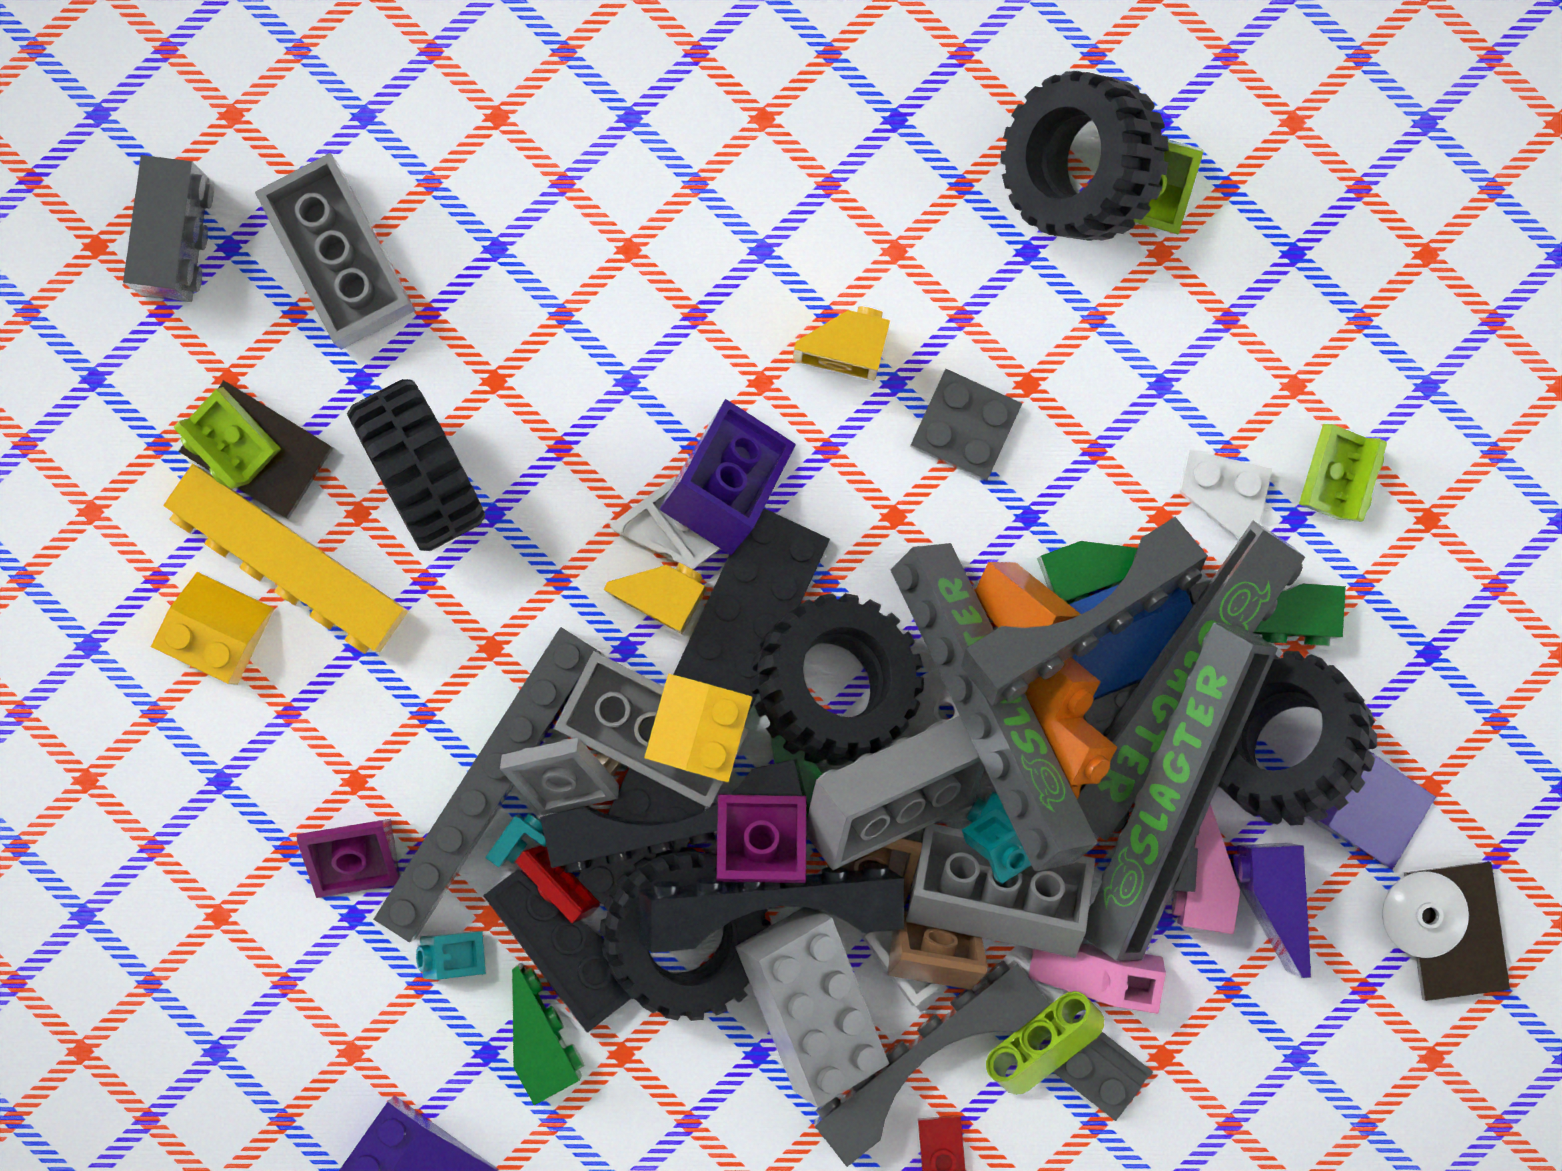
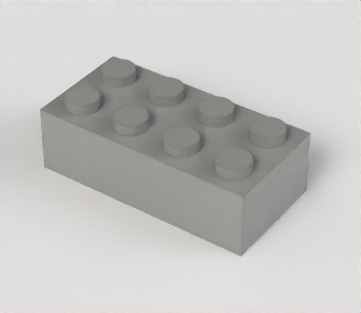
(335, 251)
(615, 715)
(893, 792)
(1032, 910)
(812, 1005)

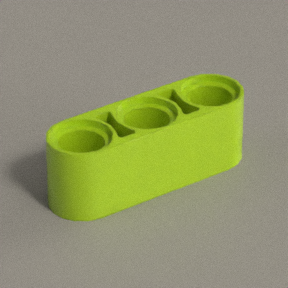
(1024, 1044)

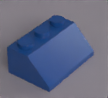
(1127, 656)

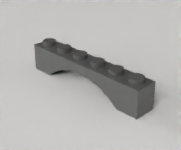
(1016, 656)
(1000, 1004)

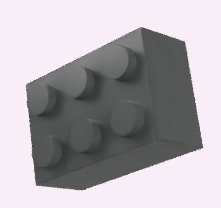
(168, 229)

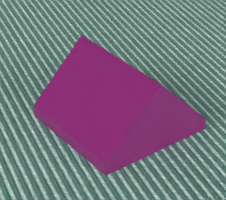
(761, 838)
(350, 858)

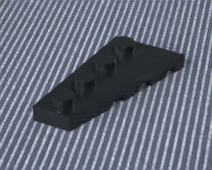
(562, 951)

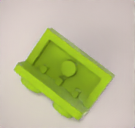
(227, 440)
(1343, 474)

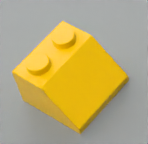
(846, 343)
(662, 594)
(213, 628)
(698, 727)

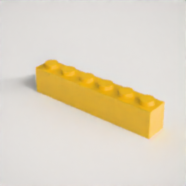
(286, 559)

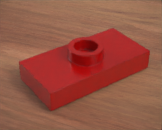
(557, 886)
(941, 1143)

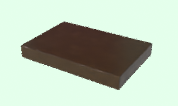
(291, 470)
(1479, 959)

